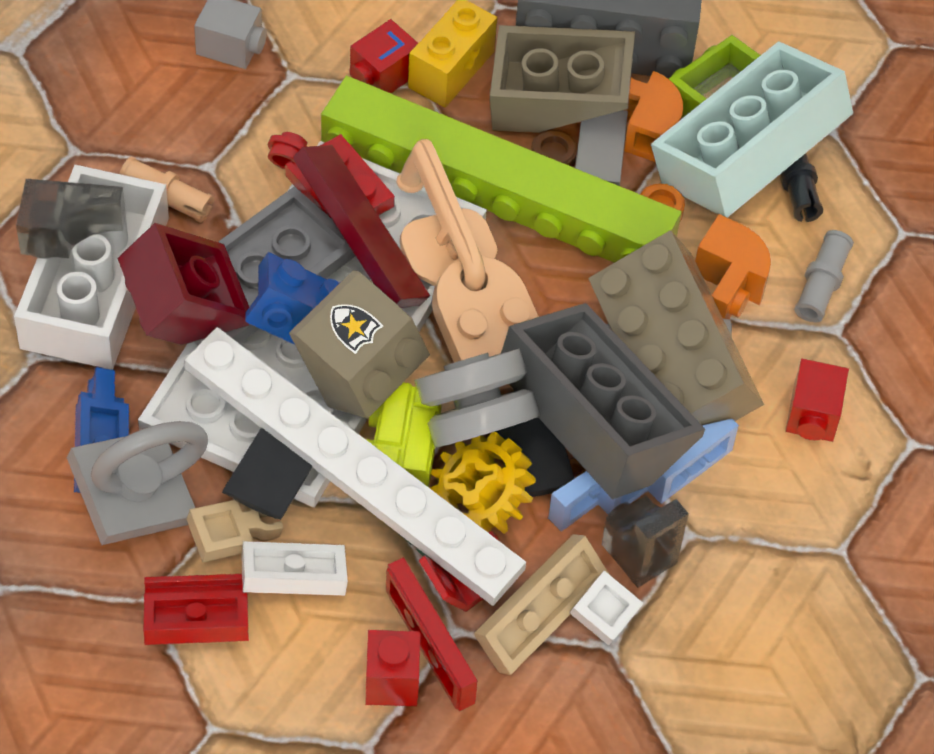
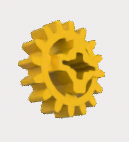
(483, 486)

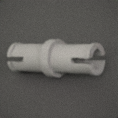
(824, 276)

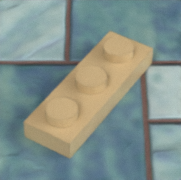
(540, 605)

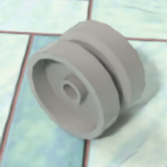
(477, 397)

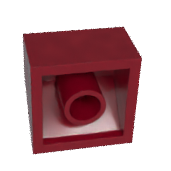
(182, 285)

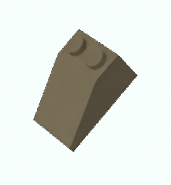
(558, 76)

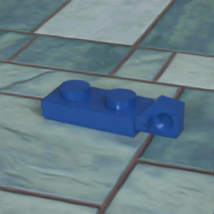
(100, 413)

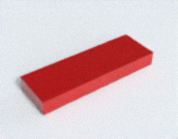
(435, 639)

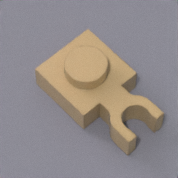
(223, 528)

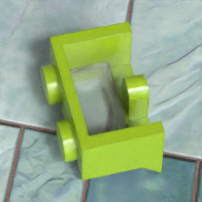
(711, 71)

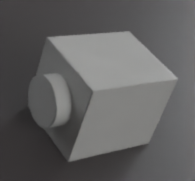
(229, 32)

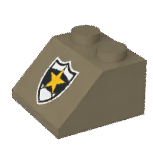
(358, 346)

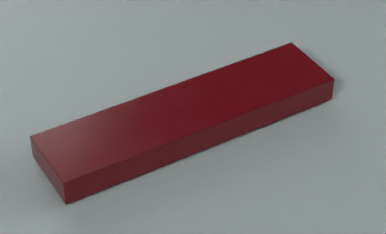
(360, 225)

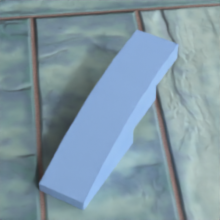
(585, 493)

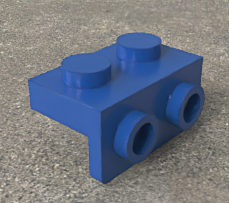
(285, 295)

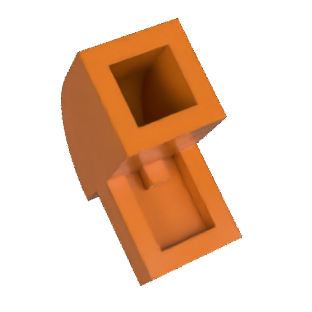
(651, 112)
(736, 263)

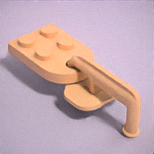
(457, 258)

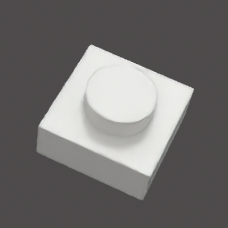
(606, 608)

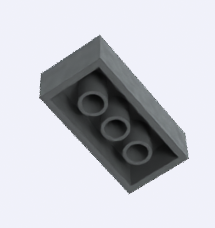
(662, 28)

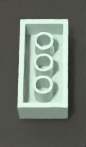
(752, 128)

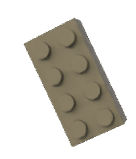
(675, 328)

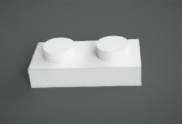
(294, 568)

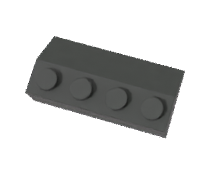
(601, 399)

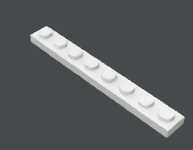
(356, 466)

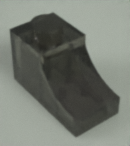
(62, 214)
(645, 537)

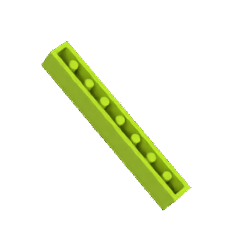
(499, 174)

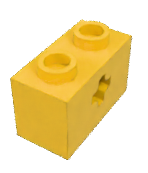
(452, 52)

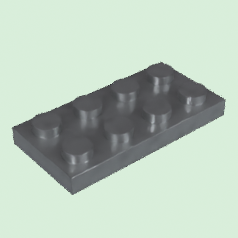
(291, 230)

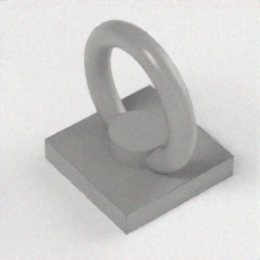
(136, 480)

